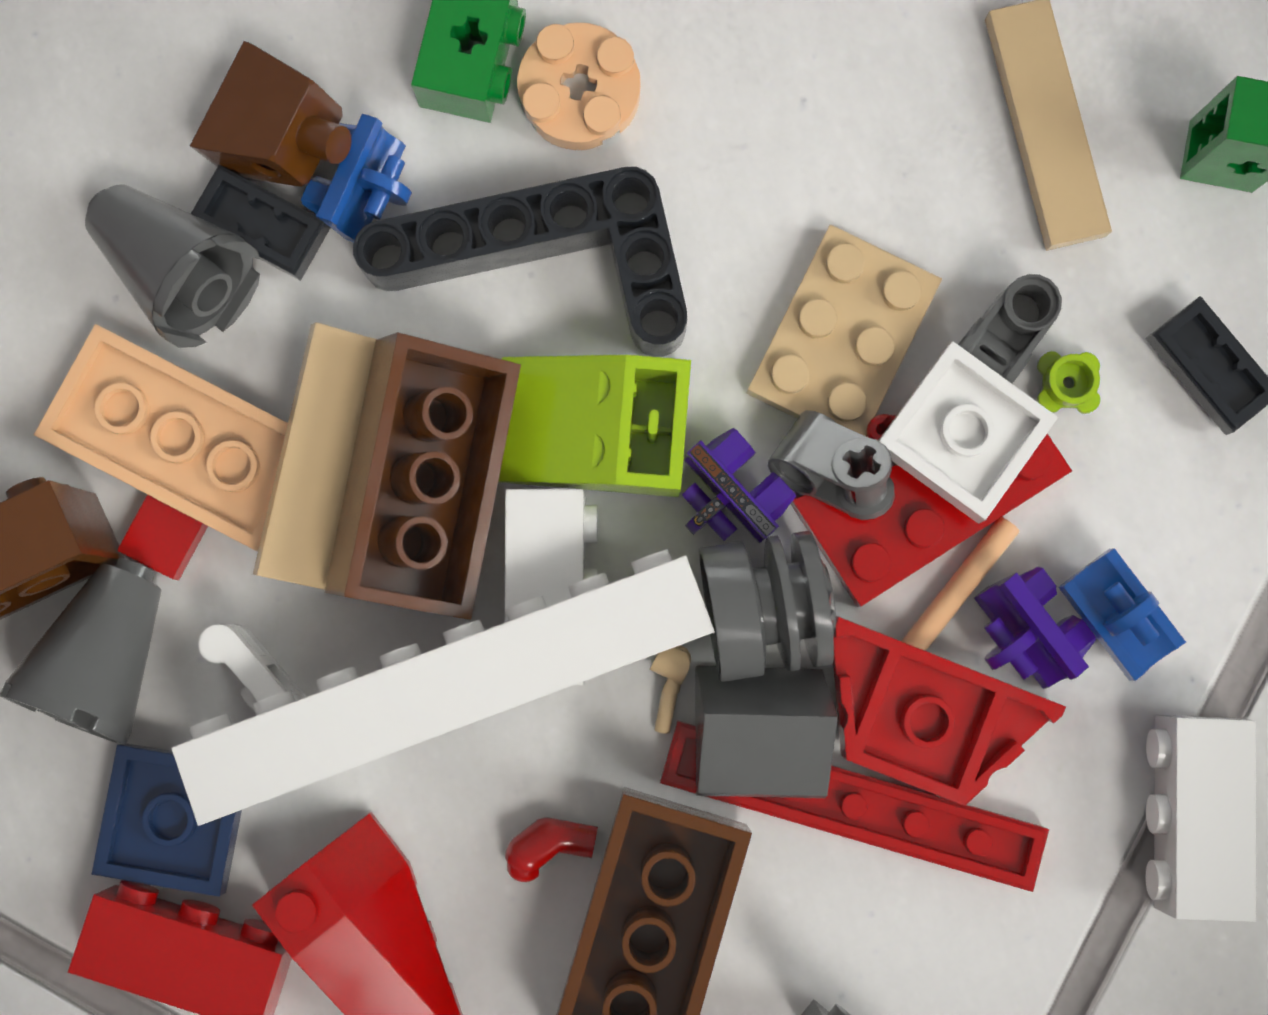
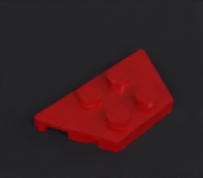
(928, 715)

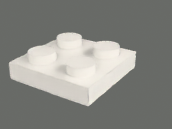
(966, 432)

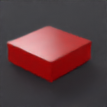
(162, 538)

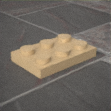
(844, 332)

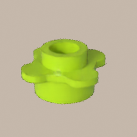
(1082, 369)

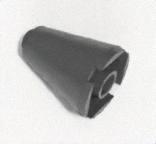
(173, 263)
(93, 654)

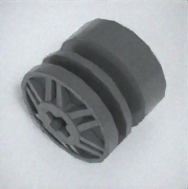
(767, 605)

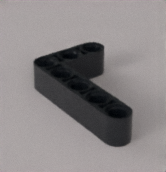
(541, 240)

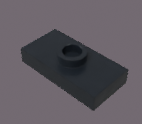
(273, 226)
(1212, 365)

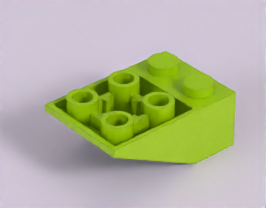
(599, 423)

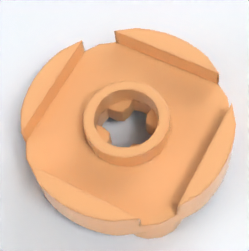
(563, 53)

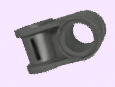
(1003, 338)
(833, 463)

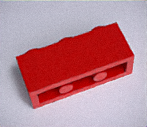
(180, 953)

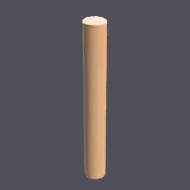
(961, 584)

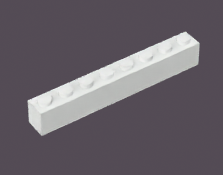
(441, 689)

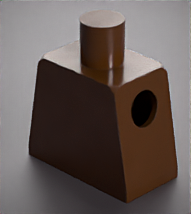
(271, 122)

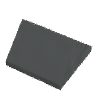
(764, 734)

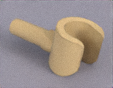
(674, 666)

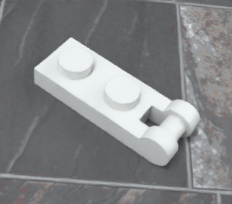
(248, 661)

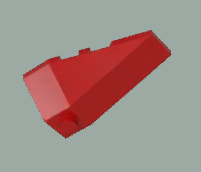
(361, 927)

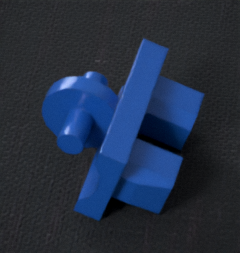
(361, 182)
(1122, 614)

